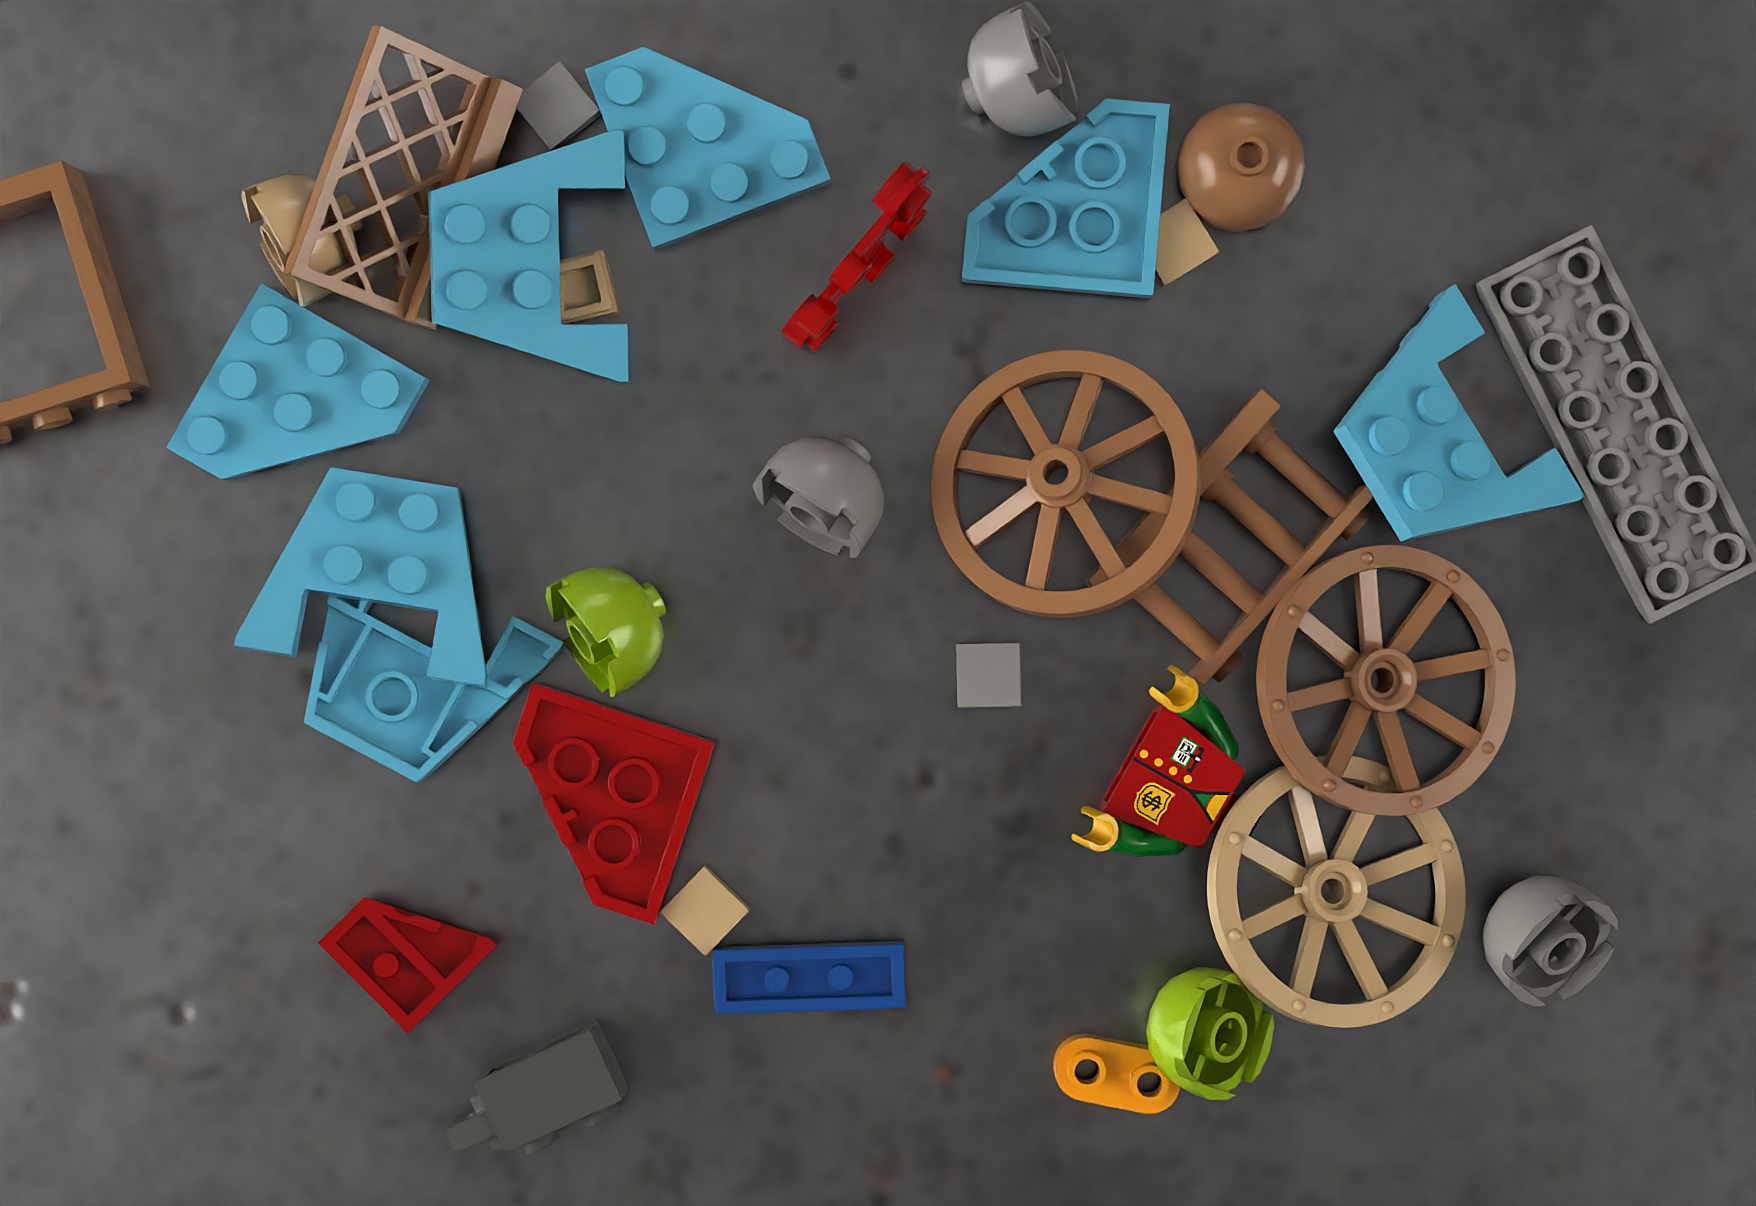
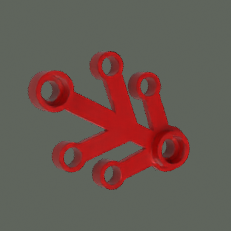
(902, 208)

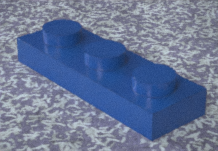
(808, 977)

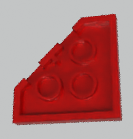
(613, 792)

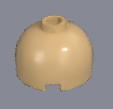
(281, 206)

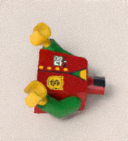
(1172, 781)

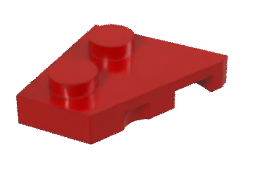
(403, 957)

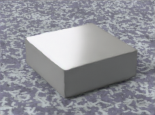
(557, 107)
(988, 675)

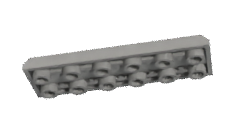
(1618, 424)

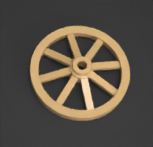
(1346, 900)

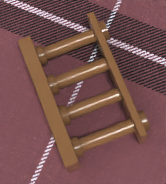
(1254, 432)

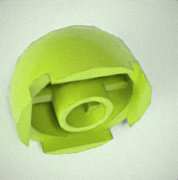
(609, 624)
(1209, 1032)

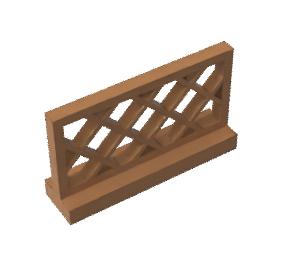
(466, 152)

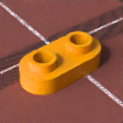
(1117, 1075)

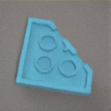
(700, 146)
(1080, 210)
(292, 392)

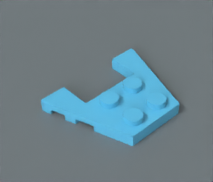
(500, 256)
(1423, 449)
(383, 546)
(377, 695)

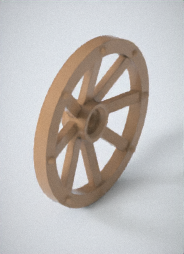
(1074, 492)
(1396, 684)

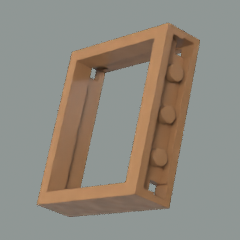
(51, 407)

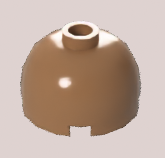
(1240, 166)

